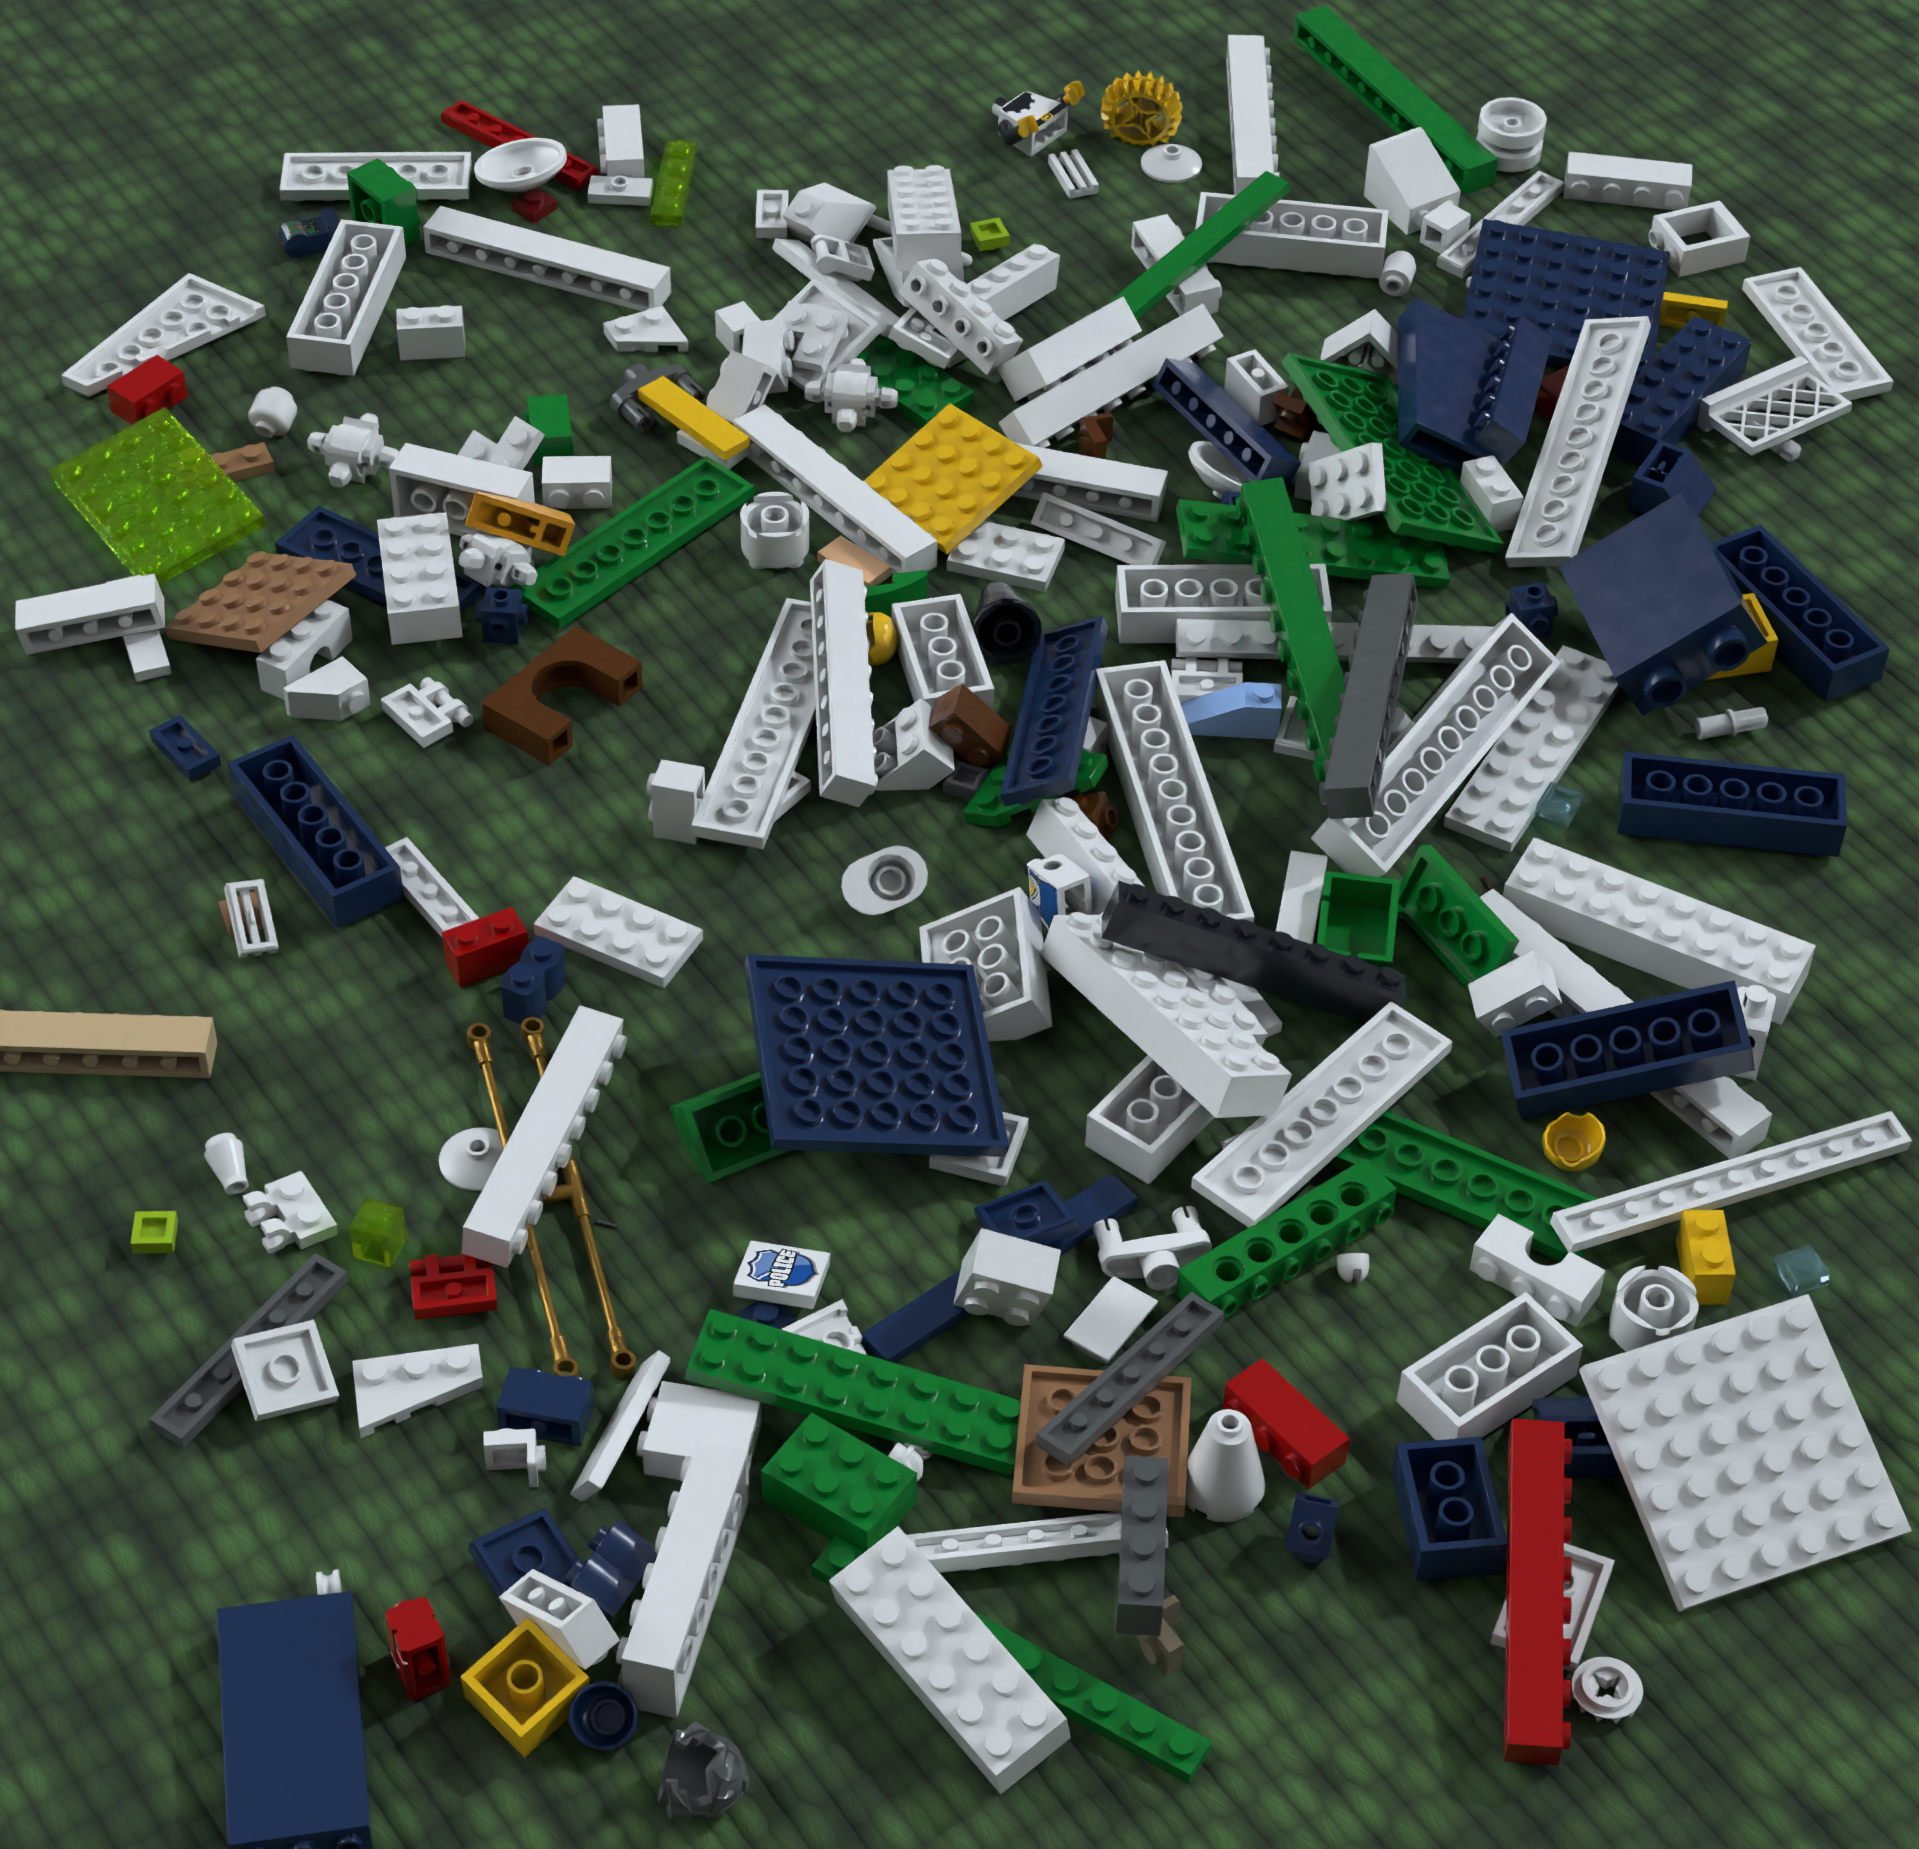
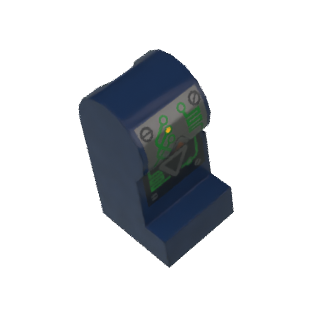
(310, 235)

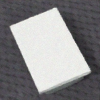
(1109, 1320)

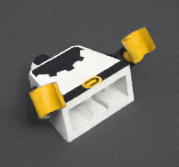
(1034, 120)

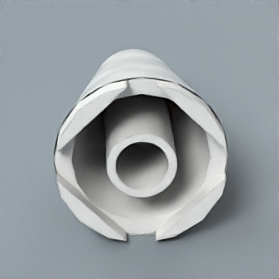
(1225, 1469)

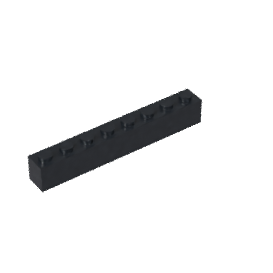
(1249, 954)

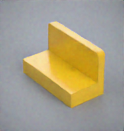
(1680, 309)

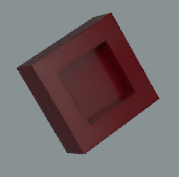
(534, 205)

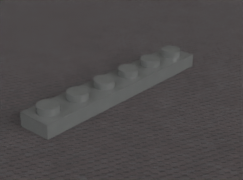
(219, 1378)
(1129, 1379)

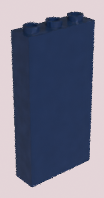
(1441, 383)
(293, 1725)

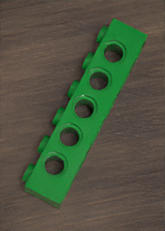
(1290, 1239)

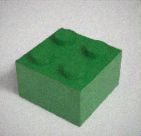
(384, 198)

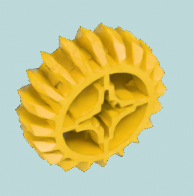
(1147, 100)

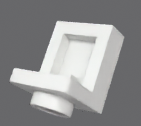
(515, 1450)

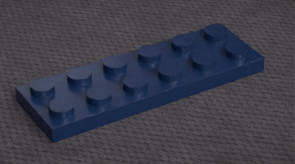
(336, 538)

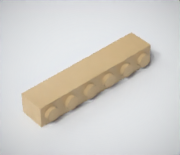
(107, 1044)

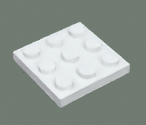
(856, 337)

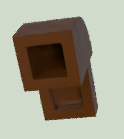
(1295, 415)

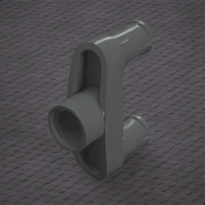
(626, 401)

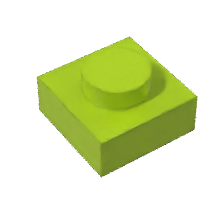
(989, 234)
(154, 1232)

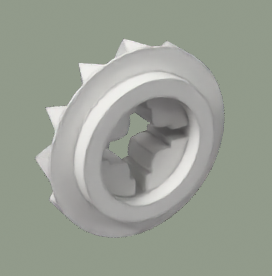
(1607, 1673)

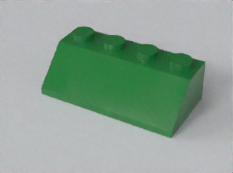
(725, 1128)

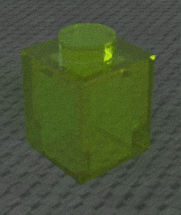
(378, 1232)

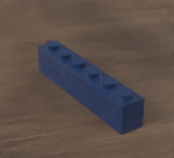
(1512, 389)
(1224, 422)

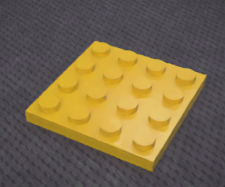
(953, 475)

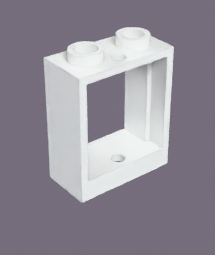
(1728, 243)

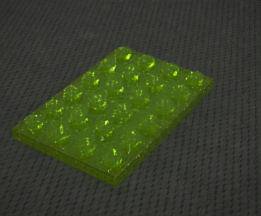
(157, 497)

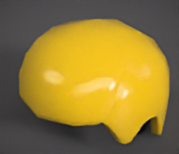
(882, 637)
(1574, 1141)

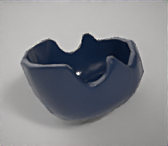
(603, 1716)

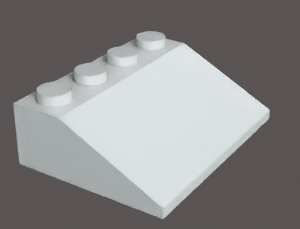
(1004, 947)

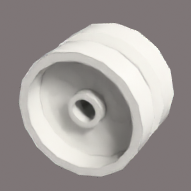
(1512, 132)

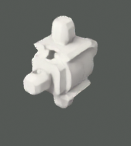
(851, 394)
(353, 450)
(497, 560)

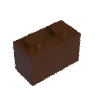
(970, 727)

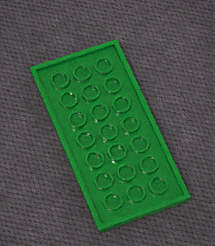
(1420, 494)

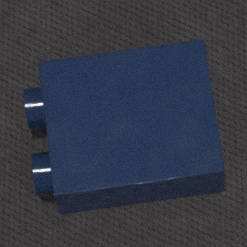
(1662, 605)

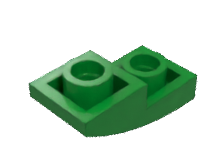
(904, 588)

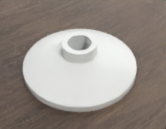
(1171, 163)
(466, 1167)

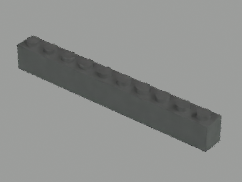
(1369, 697)

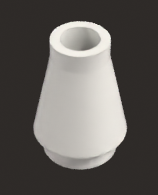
(227, 1161)

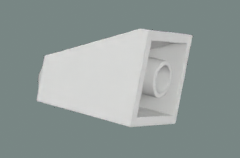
(1408, 179)

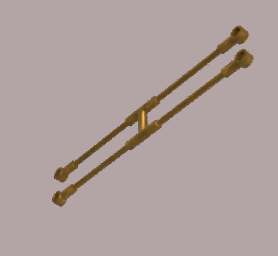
(572, 1191)

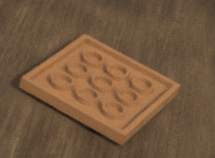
(259, 601)
(1095, 1479)

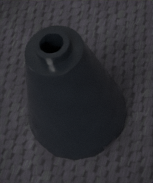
(1005, 625)

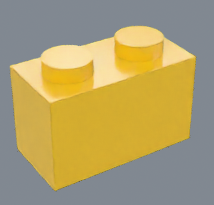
(1706, 1255)

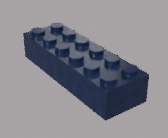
(1670, 388)
(1812, 626)
(1732, 804)
(315, 831)
(1628, 1050)

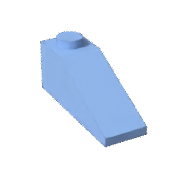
(1236, 711)

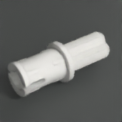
(1730, 723)

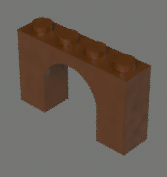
(574, 661)

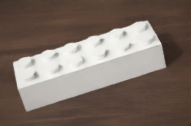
(923, 216)
(1305, 237)
(346, 297)
(1157, 595)
(684, 1578)
(950, 1660)

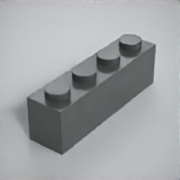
(1142, 1546)

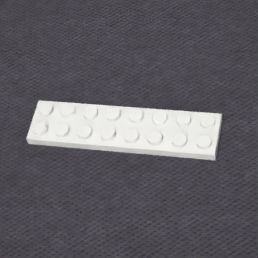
(1534, 751)
(1321, 1115)

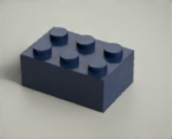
(1449, 1508)

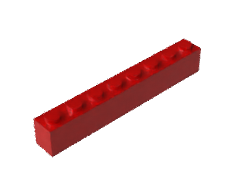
(1536, 1593)

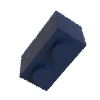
(546, 1402)

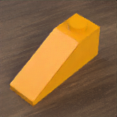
(521, 522)

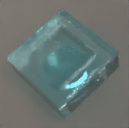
(1559, 804)
(1802, 1270)

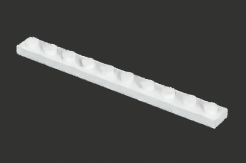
(1257, 641)
(1730, 1181)

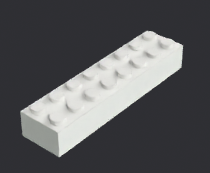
(1654, 926)
(1168, 1019)

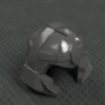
(701, 1774)

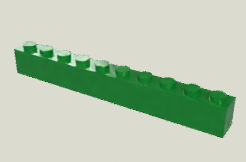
(1393, 95)
(1295, 611)

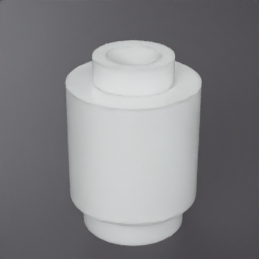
(1397, 273)

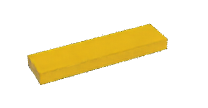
(694, 418)

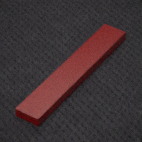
(495, 132)

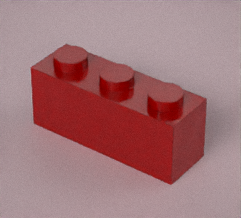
(1287, 1424)

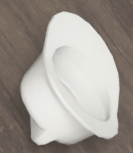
(884, 880)

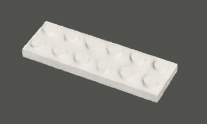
(325, 174)
(1817, 333)

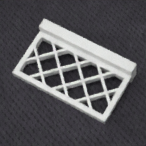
(1763, 393)

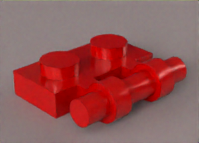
(454, 1292)

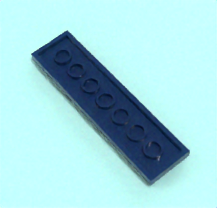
(1054, 712)

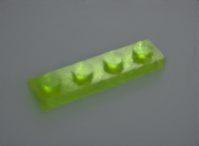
(674, 183)

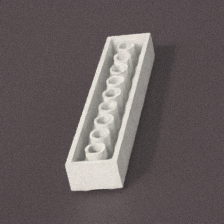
(1442, 747)
(1168, 789)

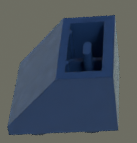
(1666, 474)
(1590, 1446)

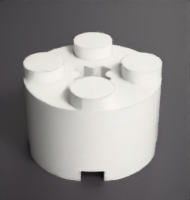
(774, 531)
(1652, 1307)

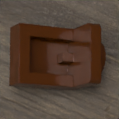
(1094, 435)
(1099, 811)

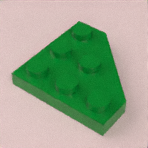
(989, 809)

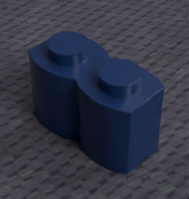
(533, 980)
(612, 1568)

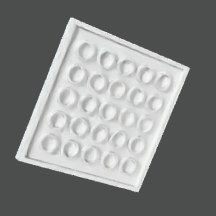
(1744, 1451)

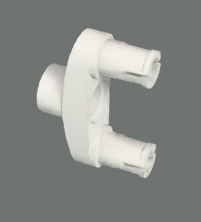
(1155, 1256)

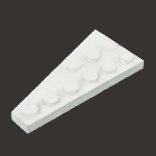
(170, 326)

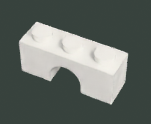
(289, 658)
(1561, 1289)

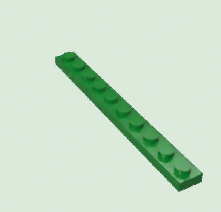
(1077, 1692)

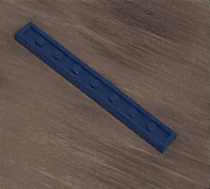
(934, 1310)

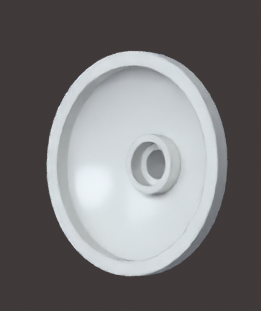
(521, 164)
(1216, 468)

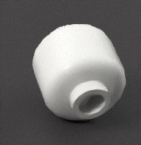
(272, 412)

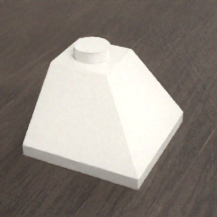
(827, 212)

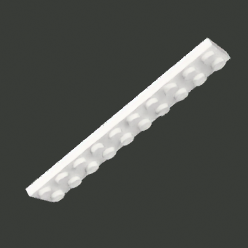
(1578, 442)
(764, 738)

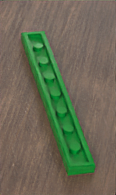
(1203, 243)

